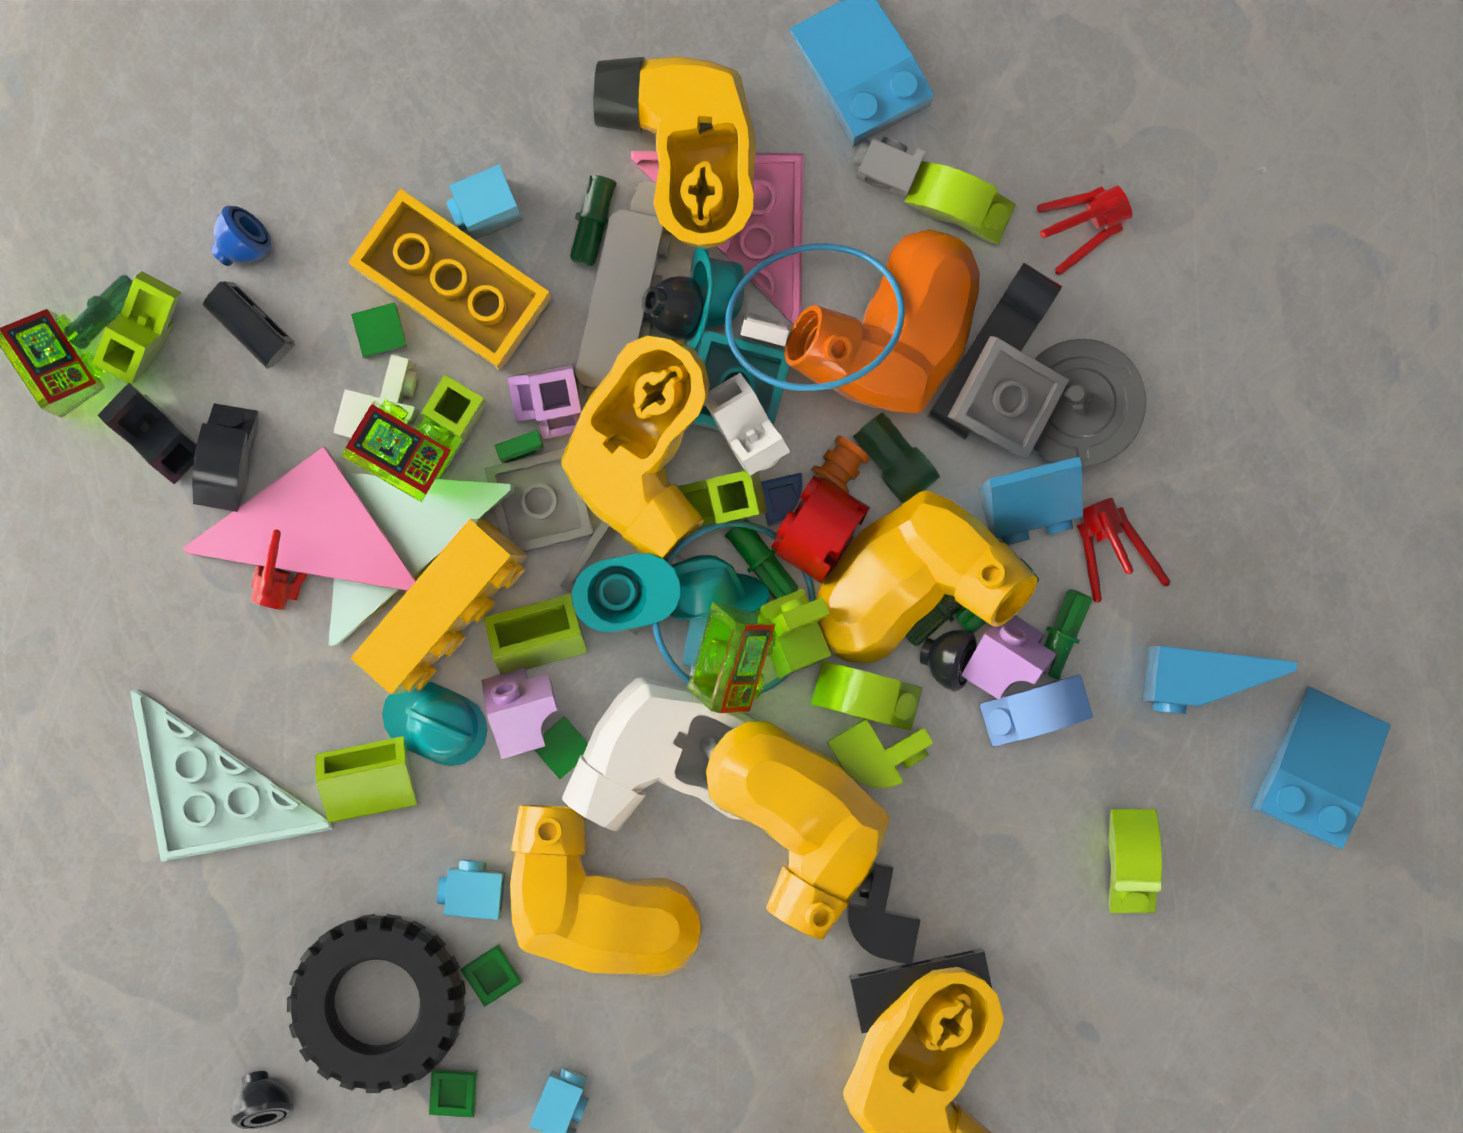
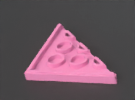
(771, 228)
(321, 528)

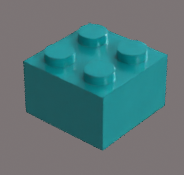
(723, 365)

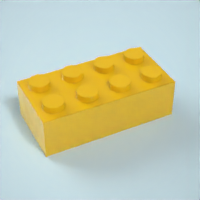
(450, 279)
(440, 607)

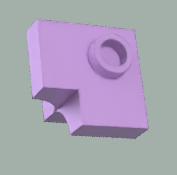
(549, 398)
(1008, 656)
(517, 710)

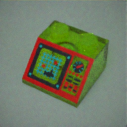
(49, 363)
(398, 449)
(732, 659)

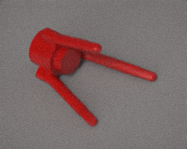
(1105, 209)
(1104, 523)
(272, 584)

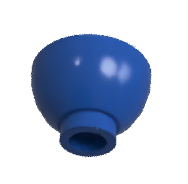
(239, 237)

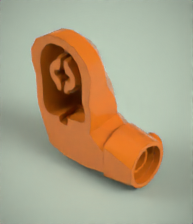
(939, 299)

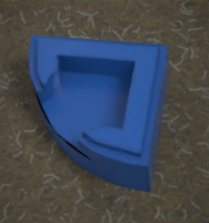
(781, 496)

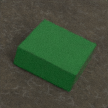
(379, 330)
(520, 447)
(562, 747)
(491, 975)
(453, 1092)

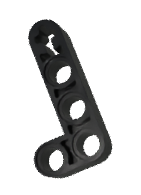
(1012, 322)

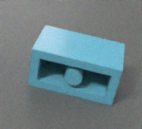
(483, 203)

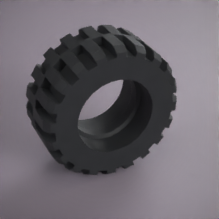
(328, 1042)

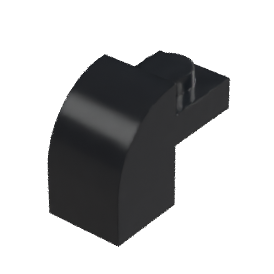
(150, 432)
(222, 457)
(881, 931)

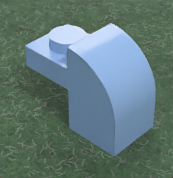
(1036, 711)

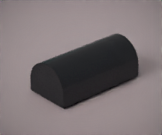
(248, 323)

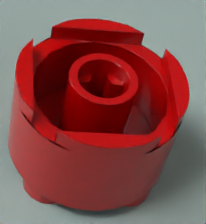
(819, 528)

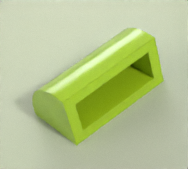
(535, 634)
(365, 779)

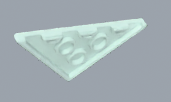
(417, 533)
(207, 795)

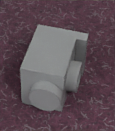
(888, 165)

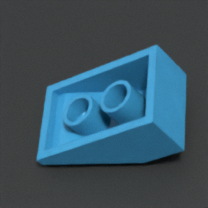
(862, 67)
(1033, 500)
(1197, 677)
(1323, 768)

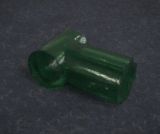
(902, 467)

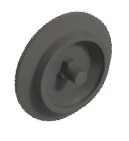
(1098, 407)

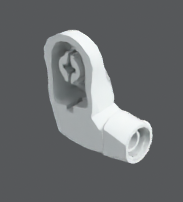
(645, 738)

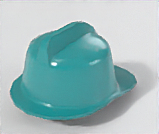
(717, 283)
(711, 580)
(626, 592)
(436, 724)

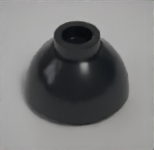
(674, 305)
(949, 657)
(260, 1102)

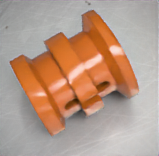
(841, 463)

